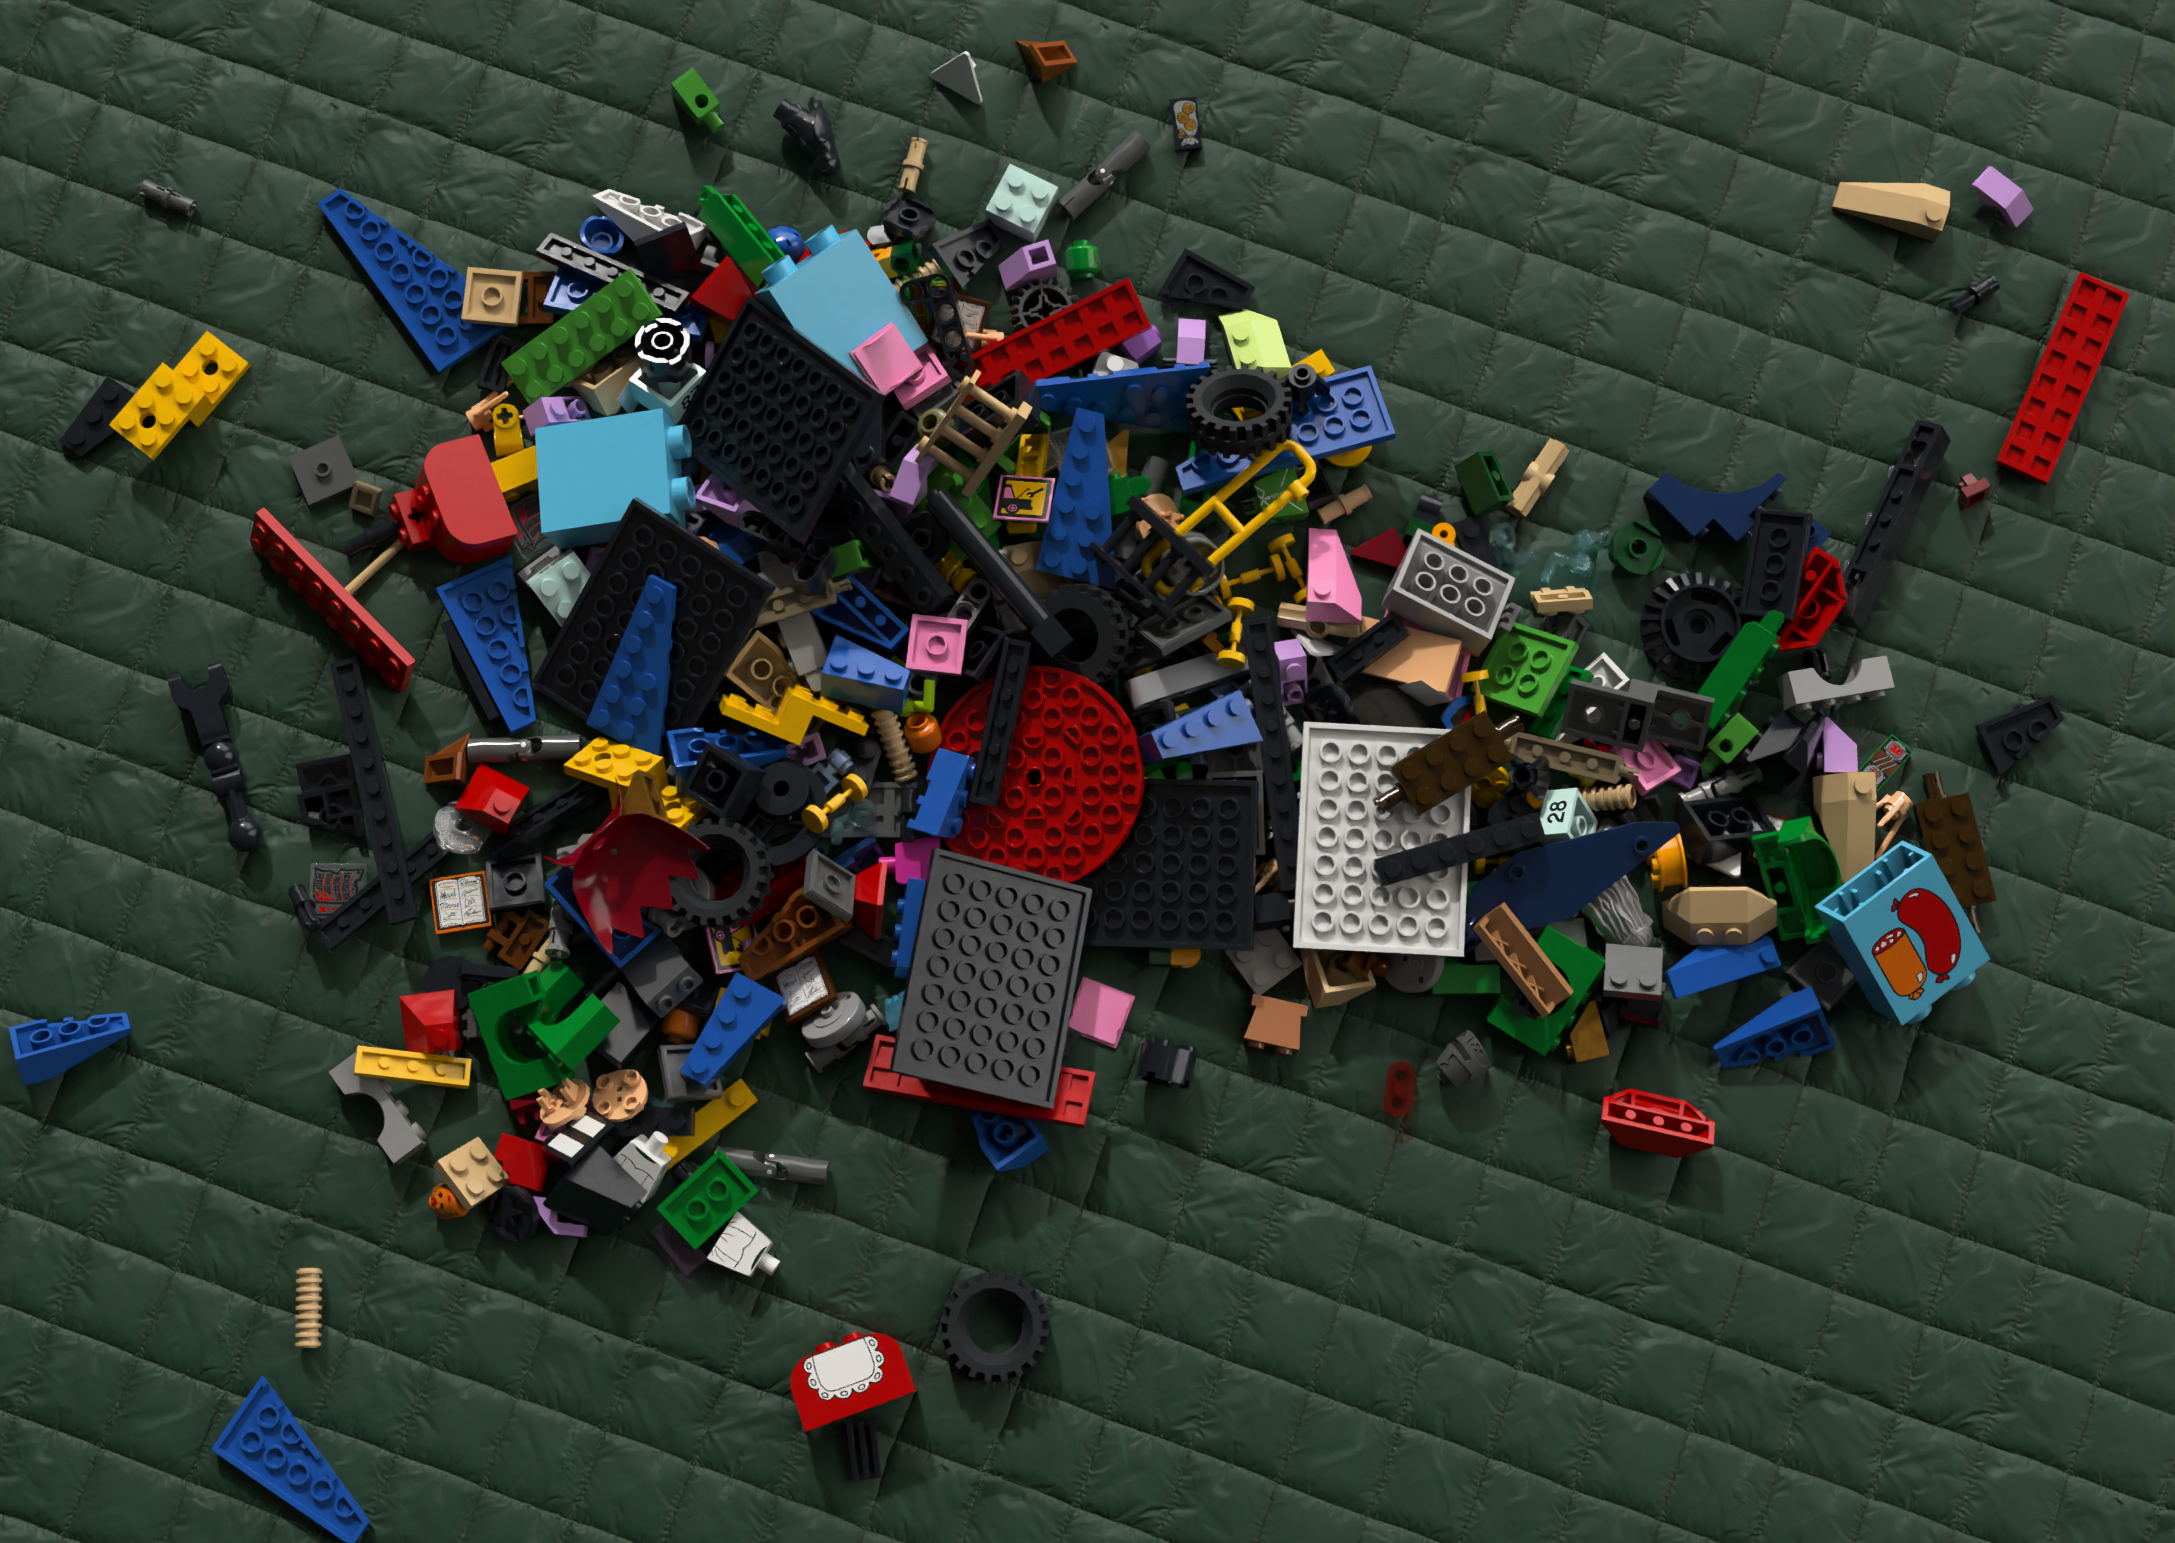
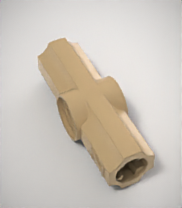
(1537, 478)
(1294, 617)

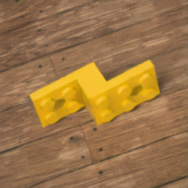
(179, 395)
(793, 713)
(608, 759)

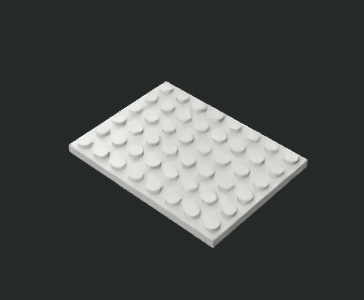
(1342, 834)

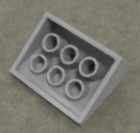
(1448, 591)

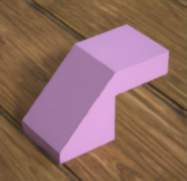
(2000, 192)
(1190, 341)
(911, 479)
(553, 1221)

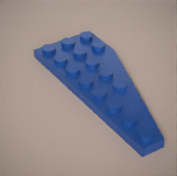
(413, 281)
(1332, 425)

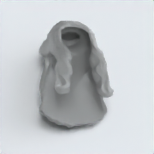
(1619, 916)

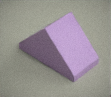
(809, 752)

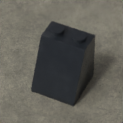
(634, 1030)
(597, 1193)

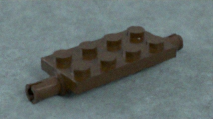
(1449, 764)
(1953, 838)

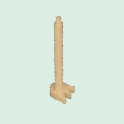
(374, 567)

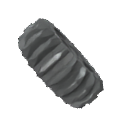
(1041, 291)

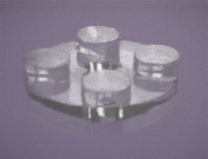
(451, 838)

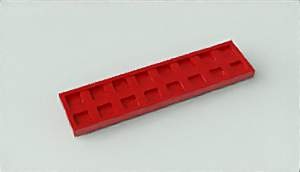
(1064, 337)
(2062, 378)
(331, 600)
(1070, 1103)

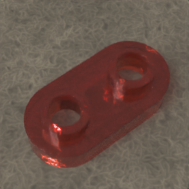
(1399, 1089)

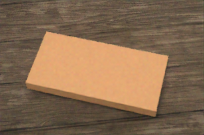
(1417, 658)

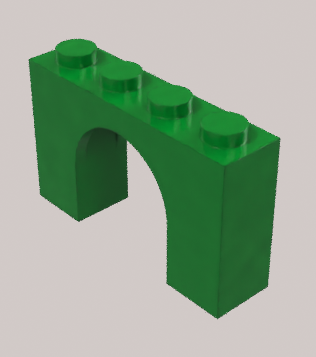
(1581, 968)
(1466, 979)
(492, 1009)
(579, 1033)

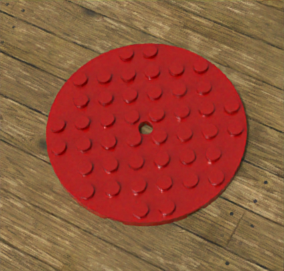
(1087, 777)

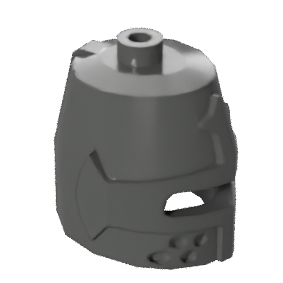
(1462, 1060)

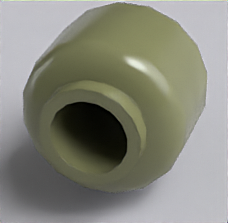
(929, 422)

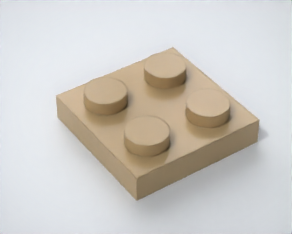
(492, 297)
(472, 1173)

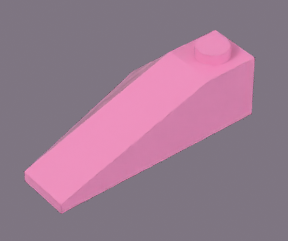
(1330, 582)

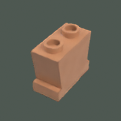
(1275, 1024)

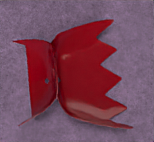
(617, 885)

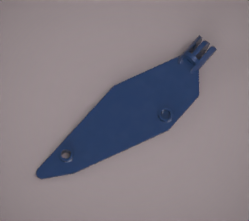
(1563, 876)

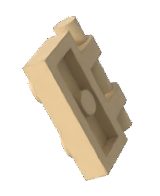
(1569, 599)

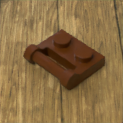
(538, 287)

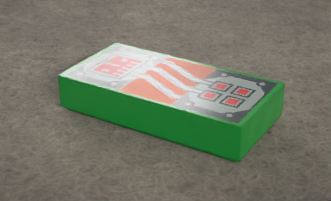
(1886, 760)

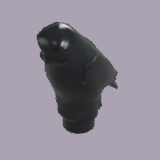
(811, 132)

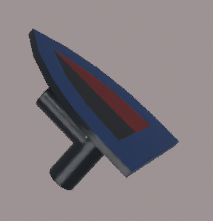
(1456, 713)

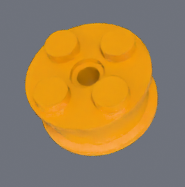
(1668, 865)

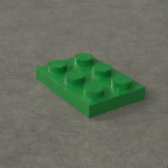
(707, 1199)

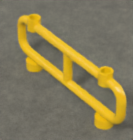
(1296, 491)

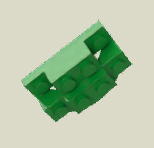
(1795, 870)

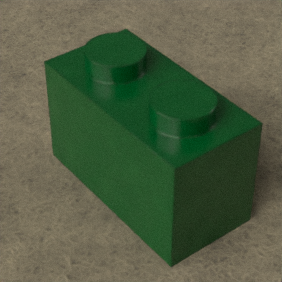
(1484, 483)

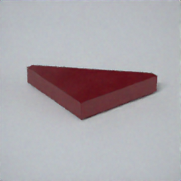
(1384, 549)

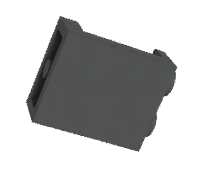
(661, 975)

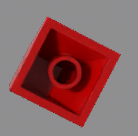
(492, 798)
(870, 899)
(431, 1021)

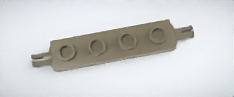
(793, 602)
(1571, 758)

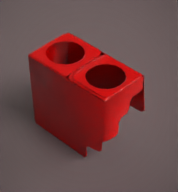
(523, 1162)

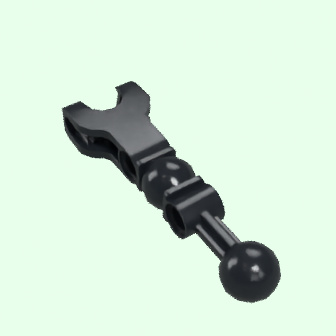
(220, 753)

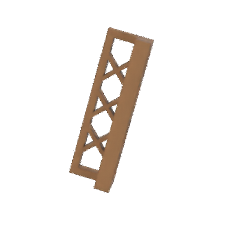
(1523, 959)

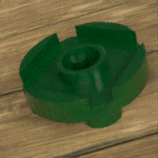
(1650, 545)

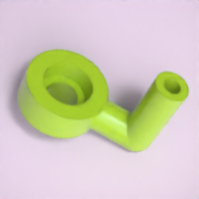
(916, 705)

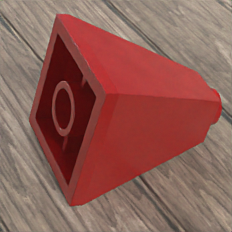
(722, 293)

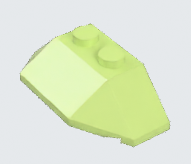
(1254, 342)

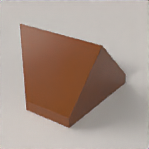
(1047, 57)
(448, 765)

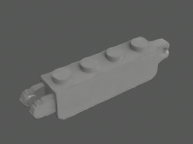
(799, 632)

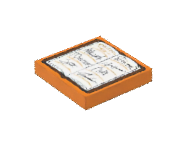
(460, 903)

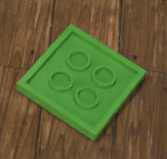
(1526, 669)

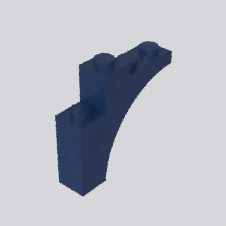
(1726, 513)

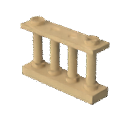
(985, 456)

